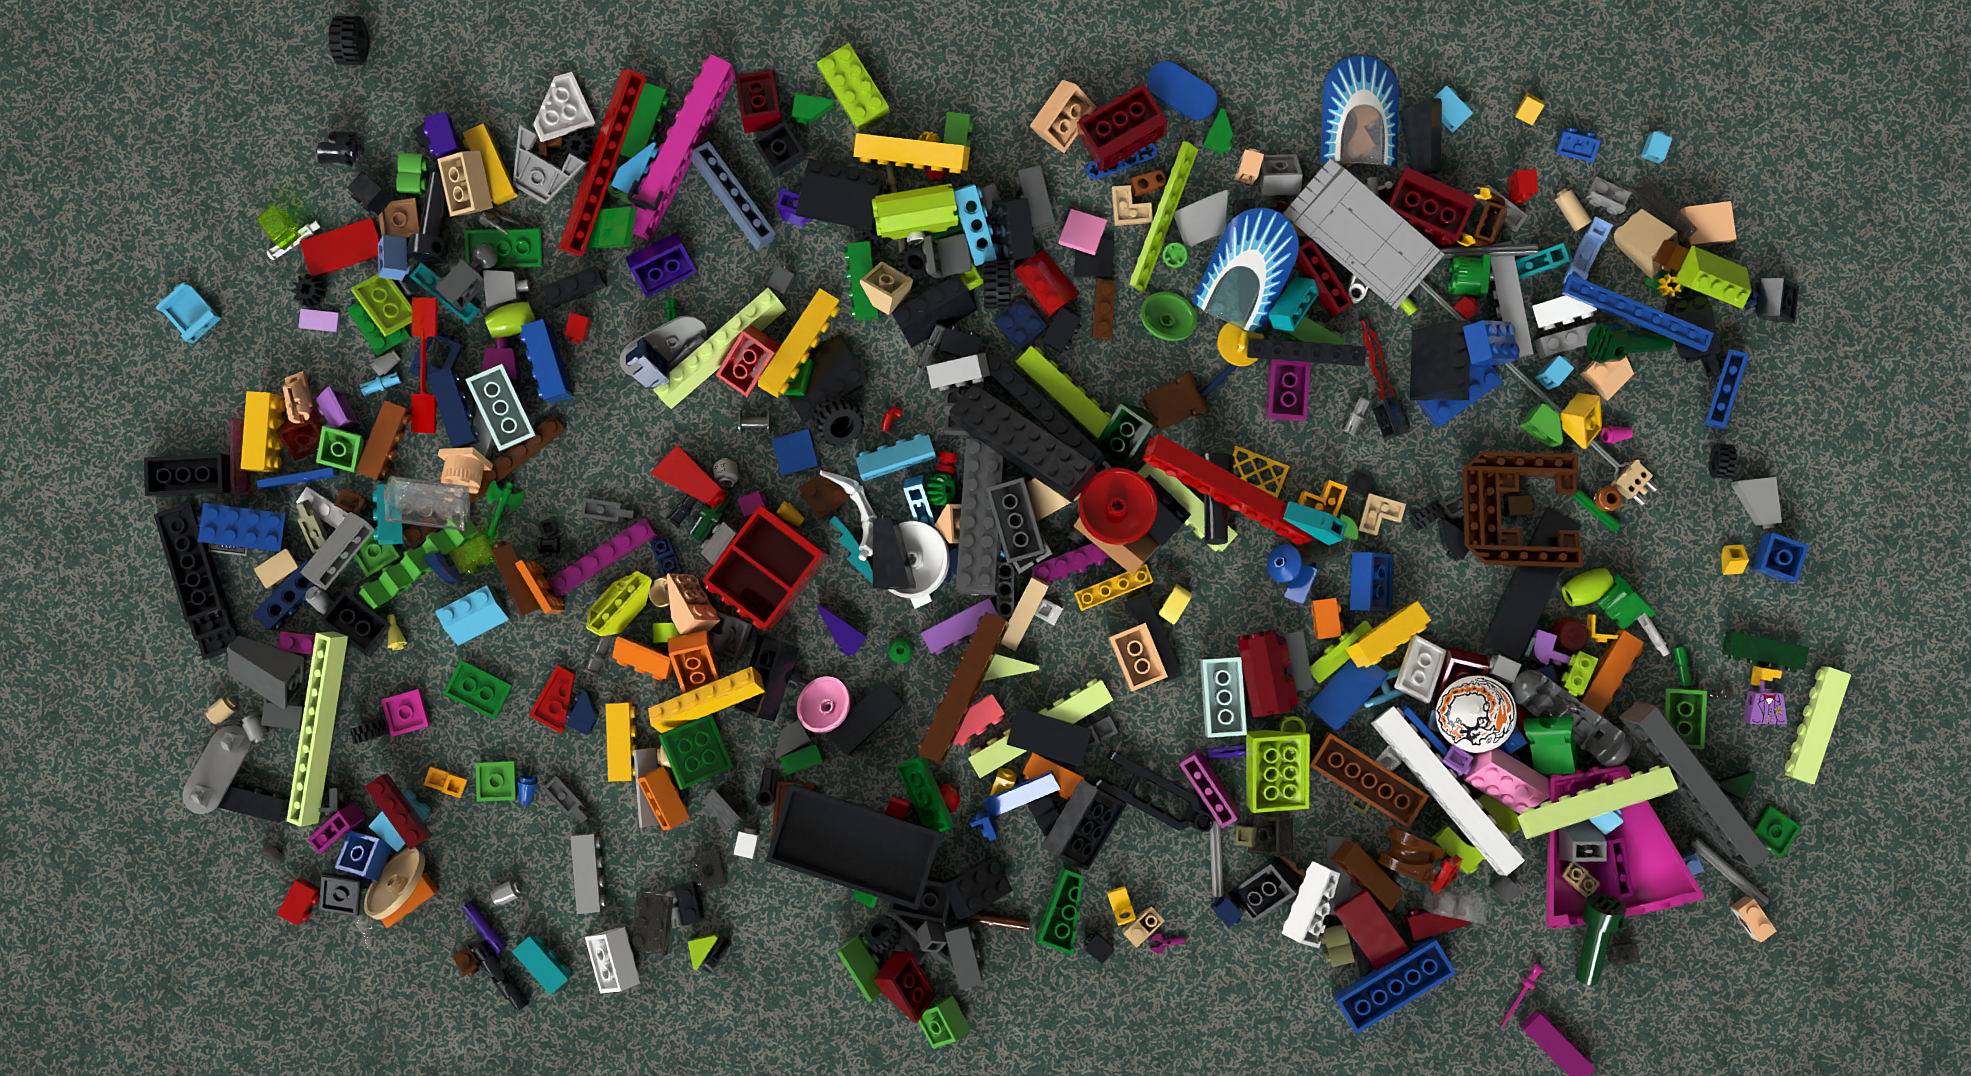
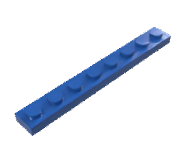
(1637, 313)

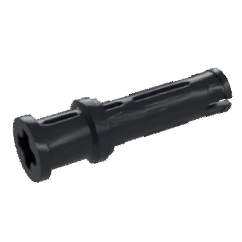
(682, 510)

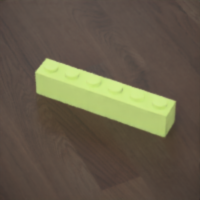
(1187, 500)
(1817, 724)

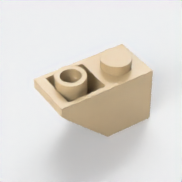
(1143, 926)

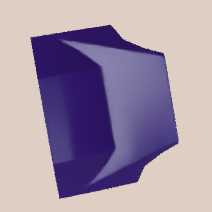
(787, 207)

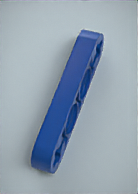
(1123, 165)

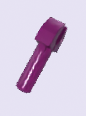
(1165, 941)

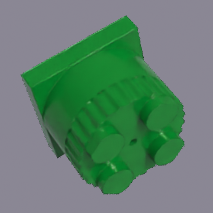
(1469, 276)
(1624, 603)

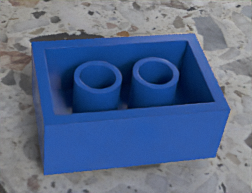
(1491, 342)

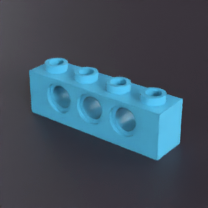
(989, 251)

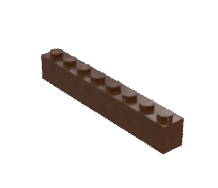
(963, 689)

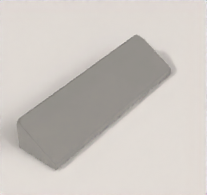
(644, 761)

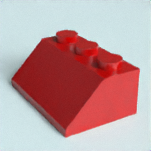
(1046, 283)

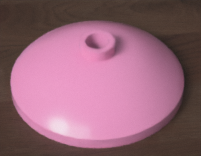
(814, 704)

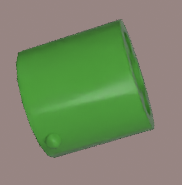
(1176, 254)

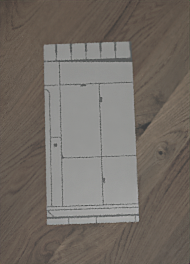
(1363, 233)

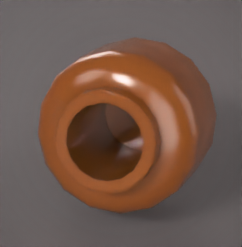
(1607, 498)

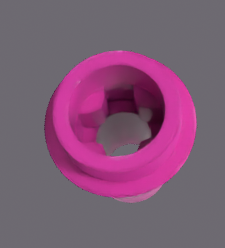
(1612, 434)

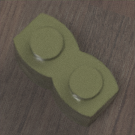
(1337, 945)

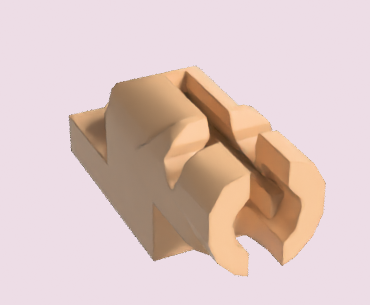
(297, 397)

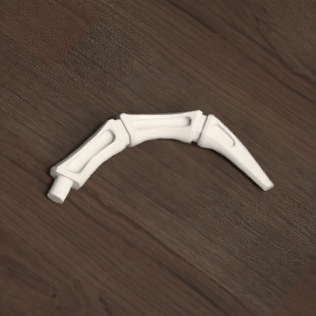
(867, 515)

